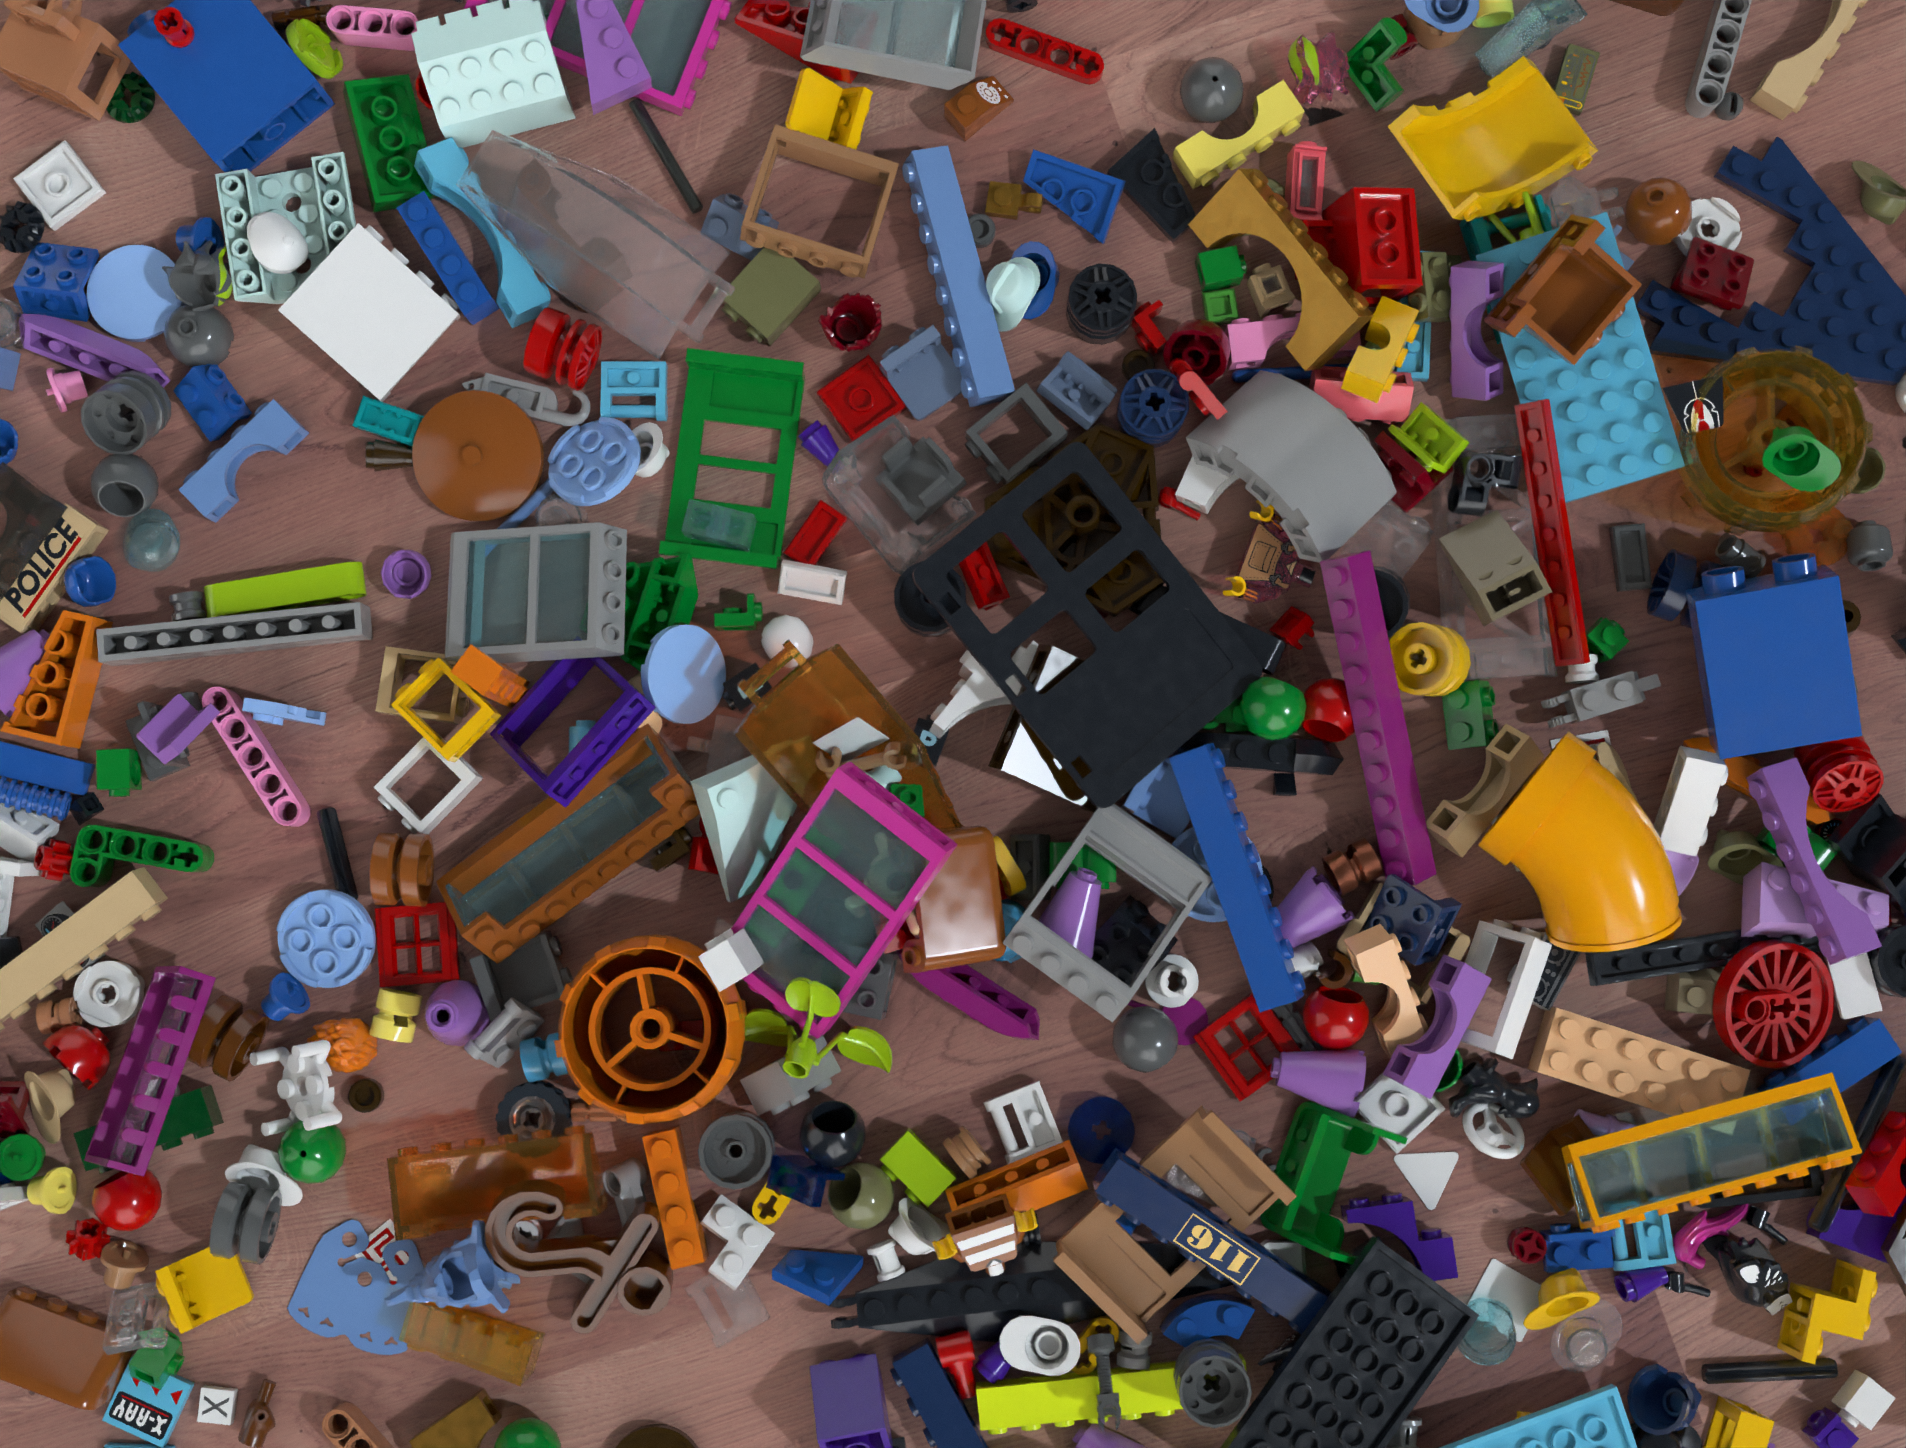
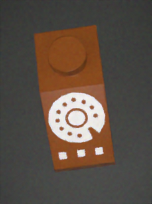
(976, 106)

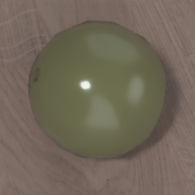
(862, 1197)

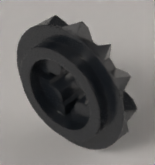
(27, 236)

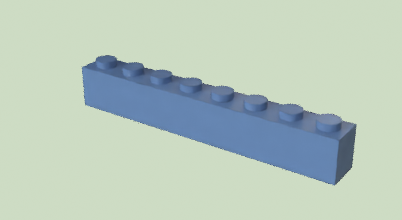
(958, 276)

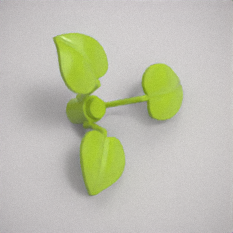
(815, 998)

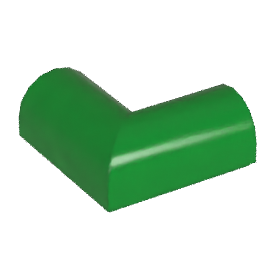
(1368, 60)

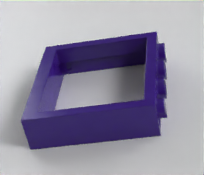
(593, 749)

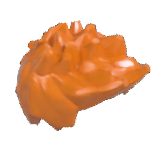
(350, 1043)

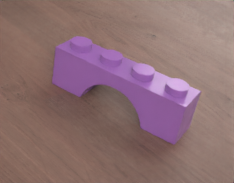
(1475, 369)
(1457, 995)

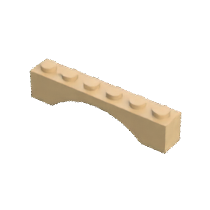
(1788, 79)

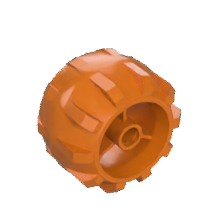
(584, 1041)

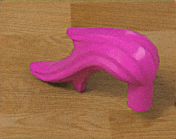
(1699, 1229)

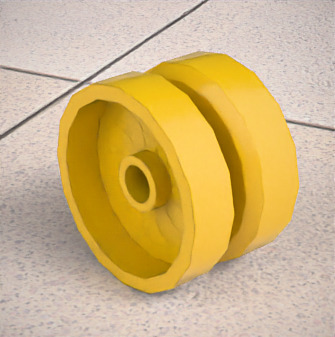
(1429, 659)

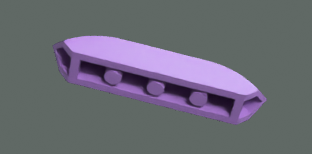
(84, 348)

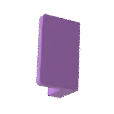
(175, 728)

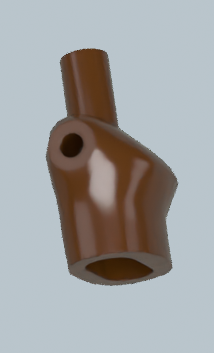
(258, 1417)

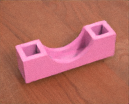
(1252, 340)

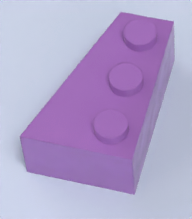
(610, 56)

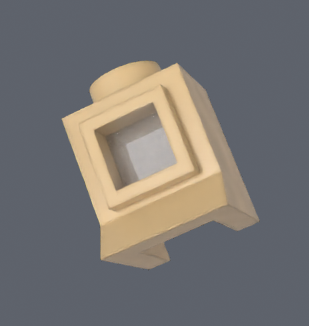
(1269, 289)

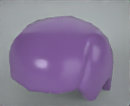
(406, 573)

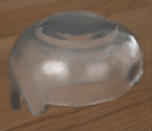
(556, 511)

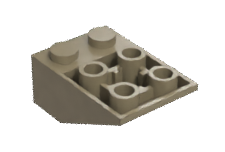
(1494, 567)

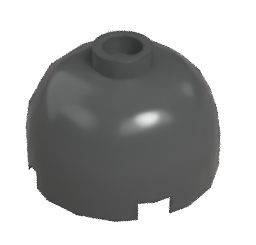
(198, 336)

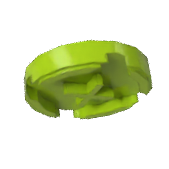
(313, 48)

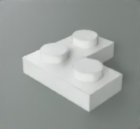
(744, 1240)

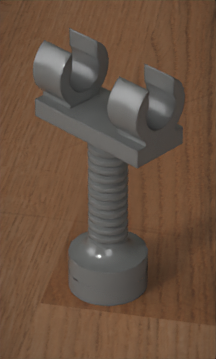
(1107, 1401)

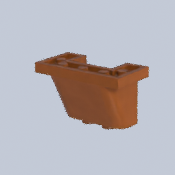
(1567, 292)

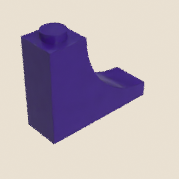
(1859, 1230)

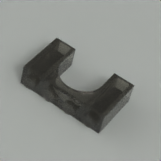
(30, 519)

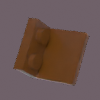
(1547, 1166)

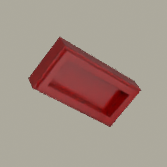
(815, 534)

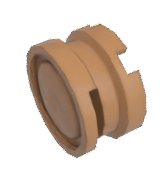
(966, 1152)

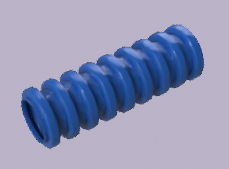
(34, 799)

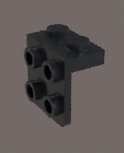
(1126, 939)

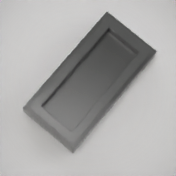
(1630, 557)

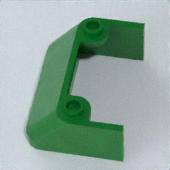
(1313, 1169)

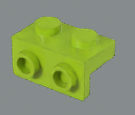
(1430, 439)

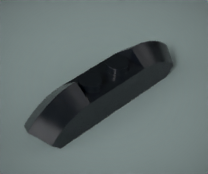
(1279, 755)

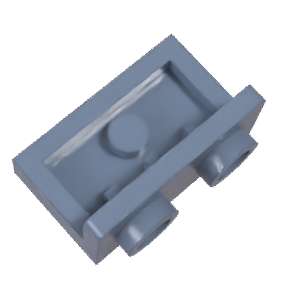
(725, 223)
(1077, 390)

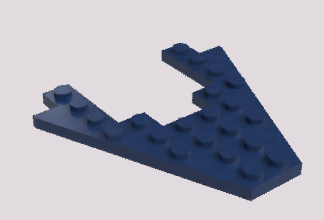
(1842, 309)

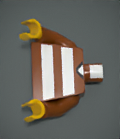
(985, 1234)

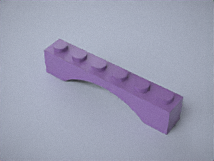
(1839, 925)

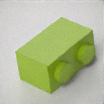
(917, 1168)

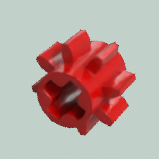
(54, 859)
(87, 1239)

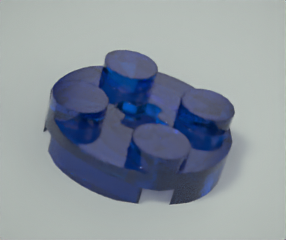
(1090, 1113)

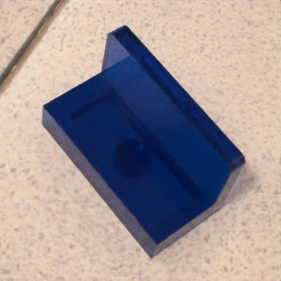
(800, 1178)

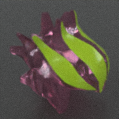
(1318, 67)

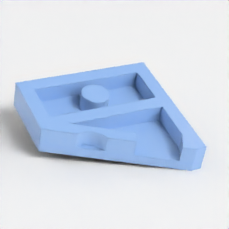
(276, 713)

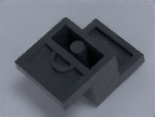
(1875, 848)

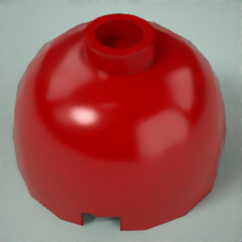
(81, 1052)

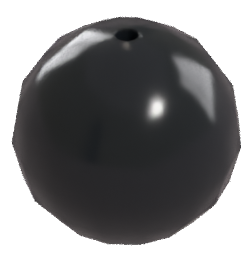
(832, 1134)

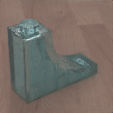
(1527, 32)

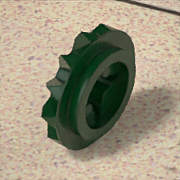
(141, 102)

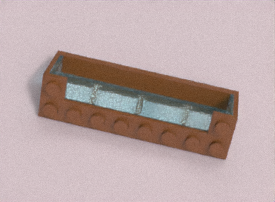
(566, 854)

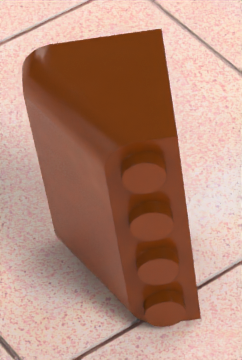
(57, 1350)

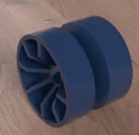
(1674, 576)

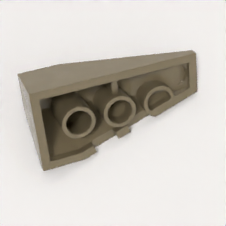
(1695, 990)

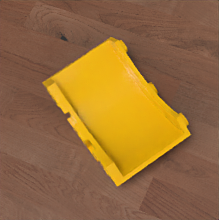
(1494, 144)

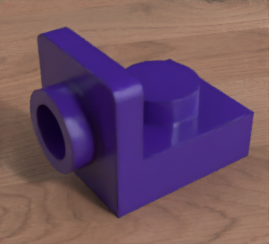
(1828, 1430)

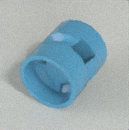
(540, 1058)

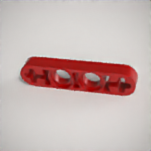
(1047, 45)

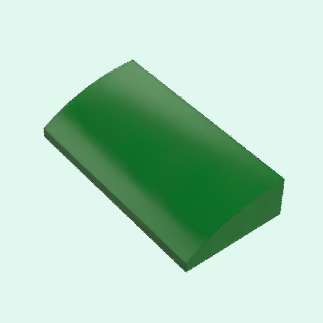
(386, 138)

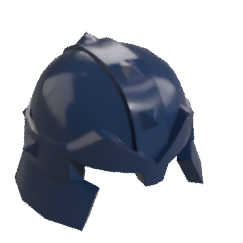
(1662, 1400)

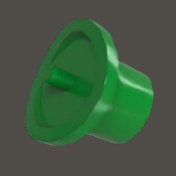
(21, 1157)

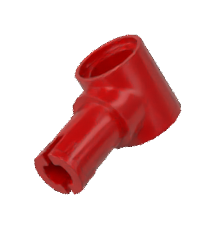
(957, 1356)

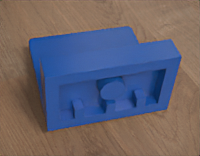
(55, 281)

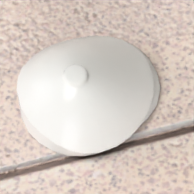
(276, 243)

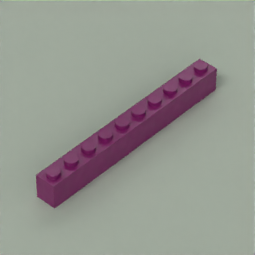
(1378, 716)

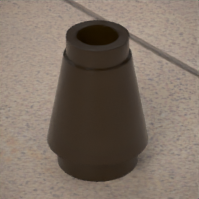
(387, 455)

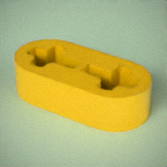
(1009, 872)
(779, 1206)
(1090, 1329)

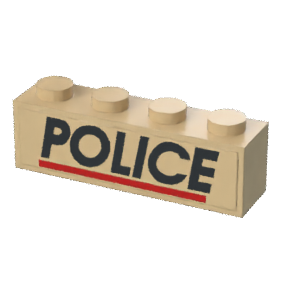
(42, 579)

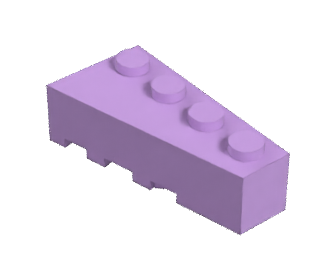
(1776, 909)

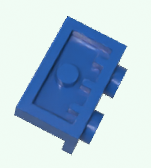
(1576, 1248)

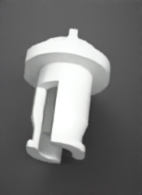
(1157, 981)

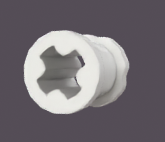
(886, 1260)

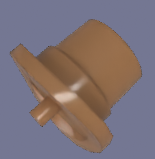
(122, 1263)

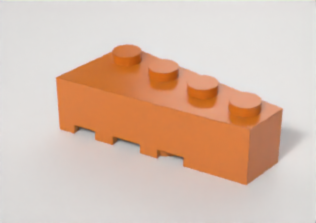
(61, 685)

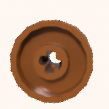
(402, 869)

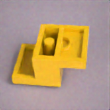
(1838, 1311)

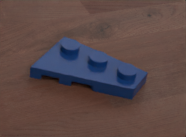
(1078, 191)

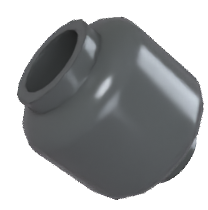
(1869, 546)

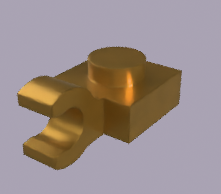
(1006, 201)

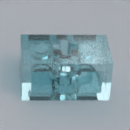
(719, 525)

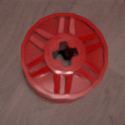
(562, 348)
(1840, 773)

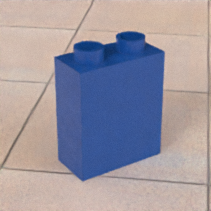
(233, 84)
(1773, 657)

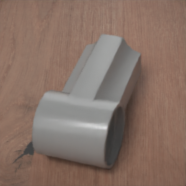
(625, 1186)

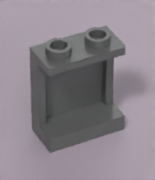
(528, 975)

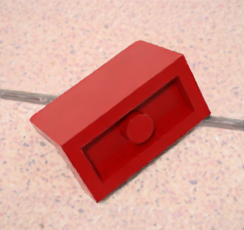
(984, 578)

